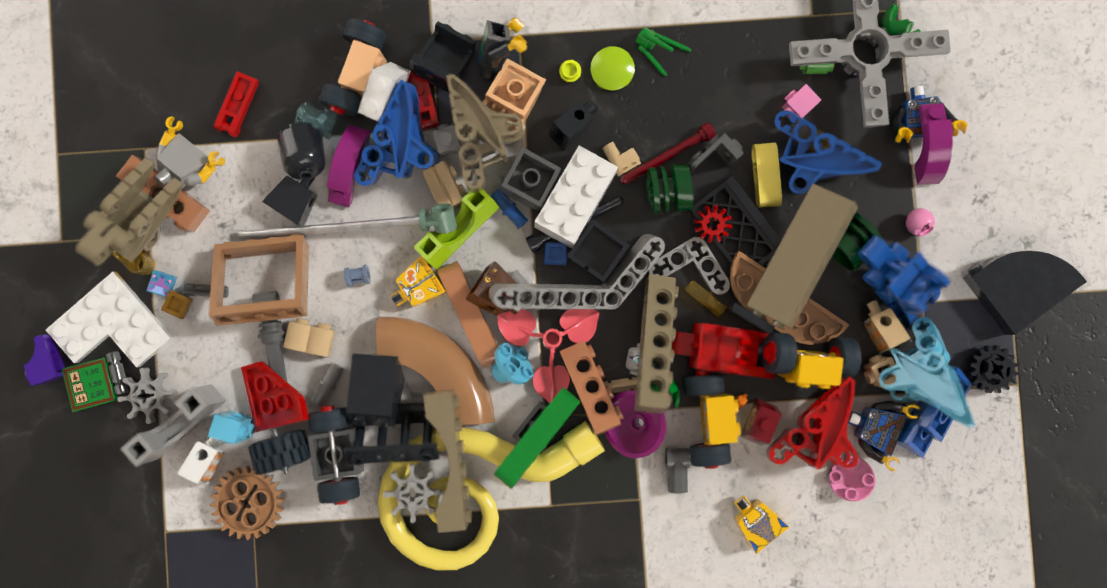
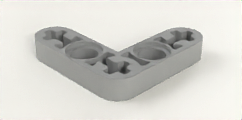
(689, 256)

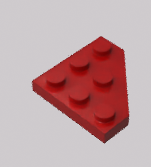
(272, 398)

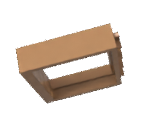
(266, 310)

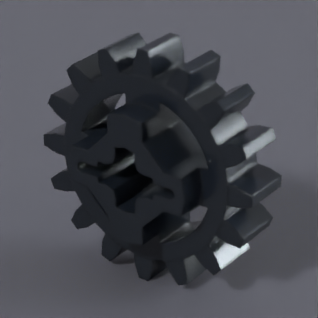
(1002, 370)

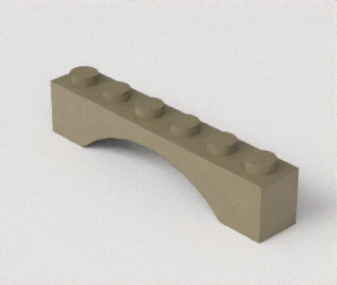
(442, 414)

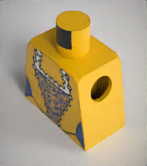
(758, 523)

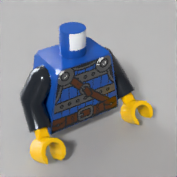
(907, 119)
(880, 429)

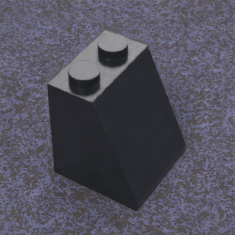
(374, 390)

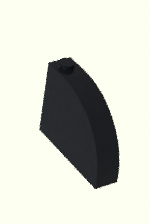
(1022, 286)

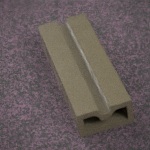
(802, 256)

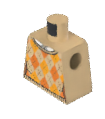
(888, 333)

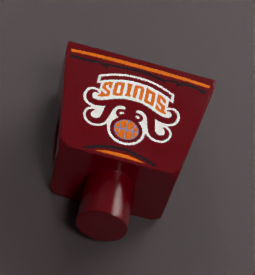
(761, 422)

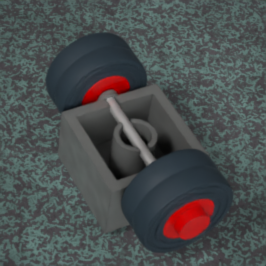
(329, 457)

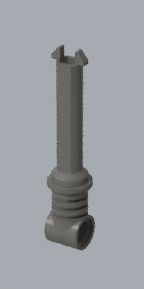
(272, 336)

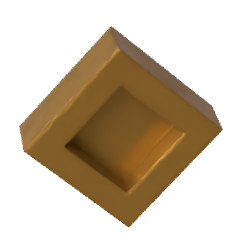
(177, 304)

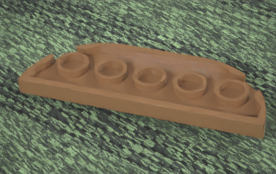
(813, 324)

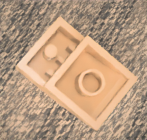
(514, 91)

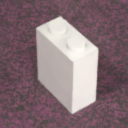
(380, 89)

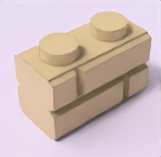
(443, 184)

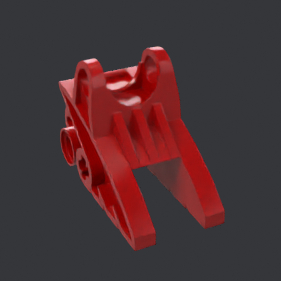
(722, 349)
(829, 430)

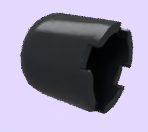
(302, 150)

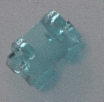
(319, 119)

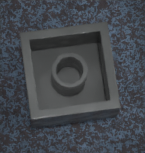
(530, 179)

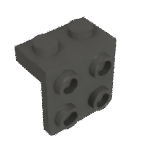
(728, 149)

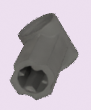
(677, 462)

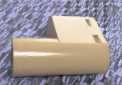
(625, 162)

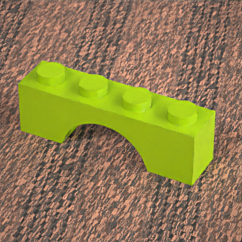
(474, 212)

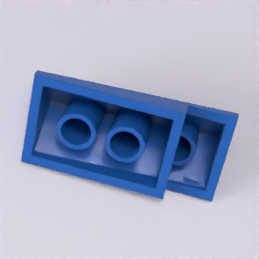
(931, 423)

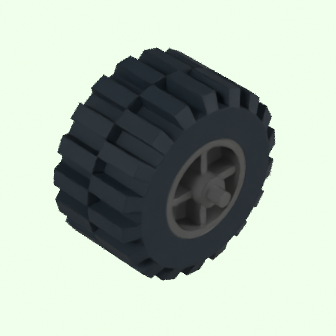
(279, 452)

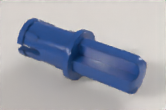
(509, 209)

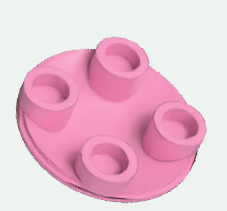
(854, 482)

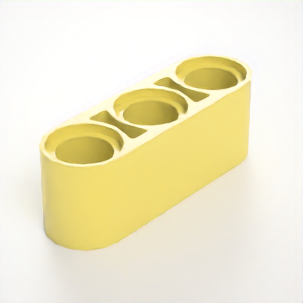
(766, 175)

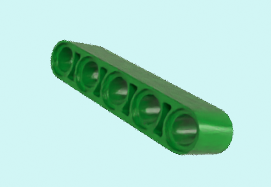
(537, 438)

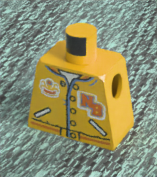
(418, 284)

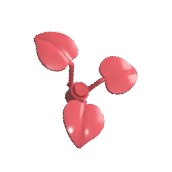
(577, 323)

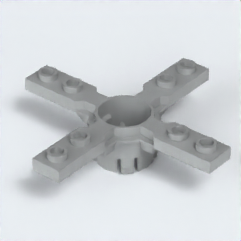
(870, 76)

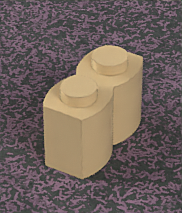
(309, 338)

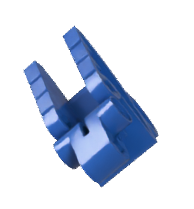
(406, 137)
(825, 162)
(910, 280)

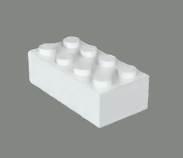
(575, 197)

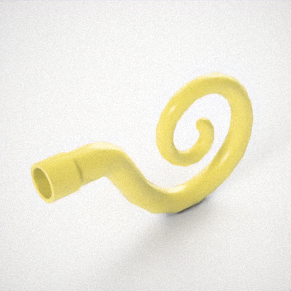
(575, 448)

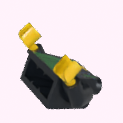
(497, 45)

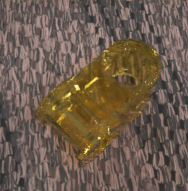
(148, 266)

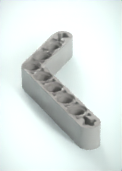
(578, 292)

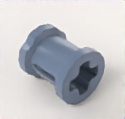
(357, 275)

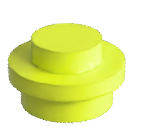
(570, 71)

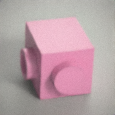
(801, 101)

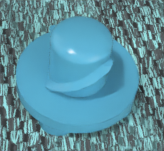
(511, 364)

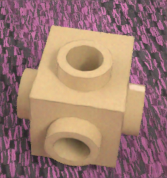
(872, 374)

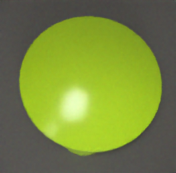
(612, 68)

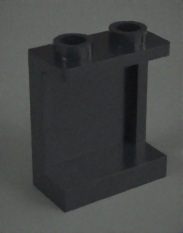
(443, 55)

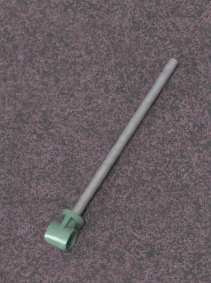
(441, 217)

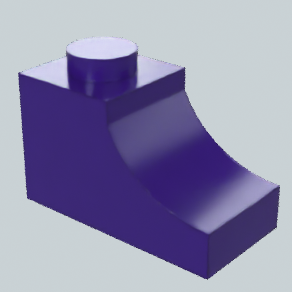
(46, 362)

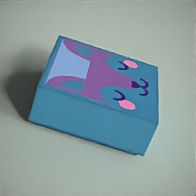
(161, 283)

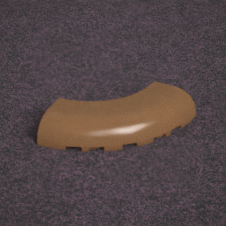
(438, 361)

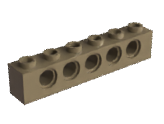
(646, 399)

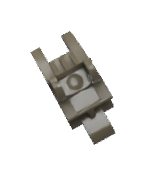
(481, 123)
(128, 218)

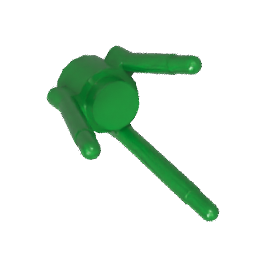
(649, 38)

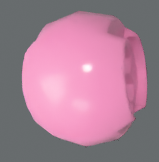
(920, 222)

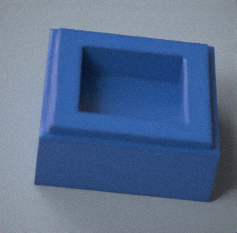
(555, 254)

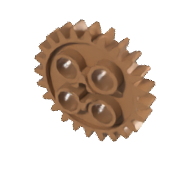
(231, 492)

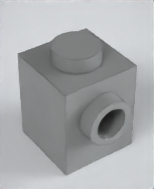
(446, 140)

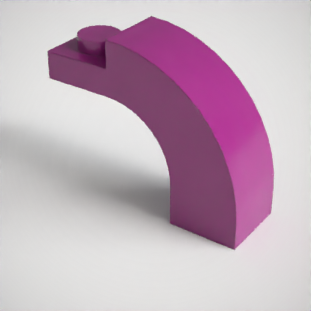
(936, 145)
(344, 163)

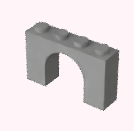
(194, 408)

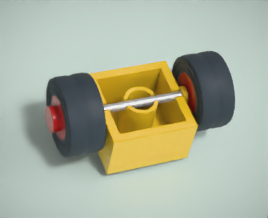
(809, 367)
(717, 418)

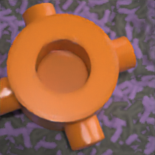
(741, 399)

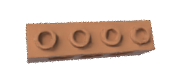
(193, 211)
(572, 357)

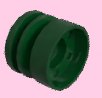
(668, 189)
(854, 238)

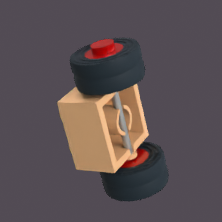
(362, 59)

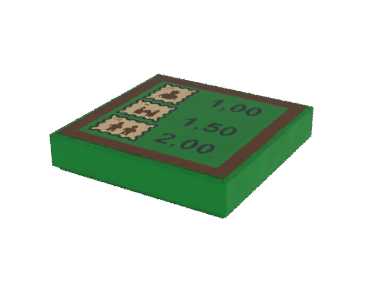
(89, 384)

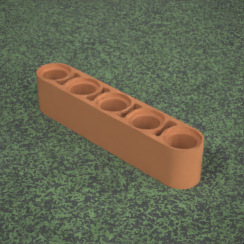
(468, 313)

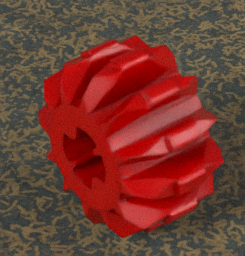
(720, 226)

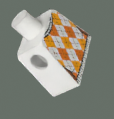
(198, 467)

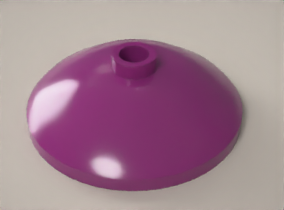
(630, 437)

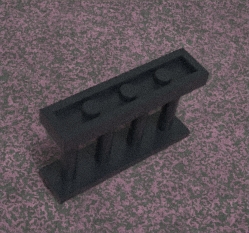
(407, 414)

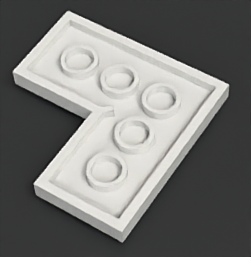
(114, 312)

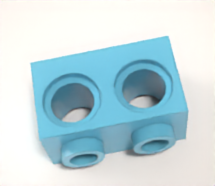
(232, 427)

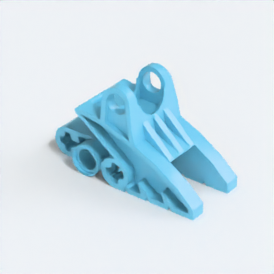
(924, 382)

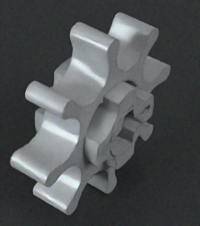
(144, 404)
(404, 497)

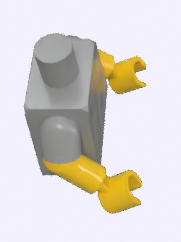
(183, 160)

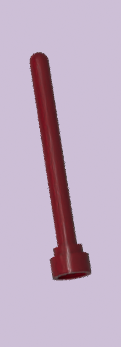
(705, 133)

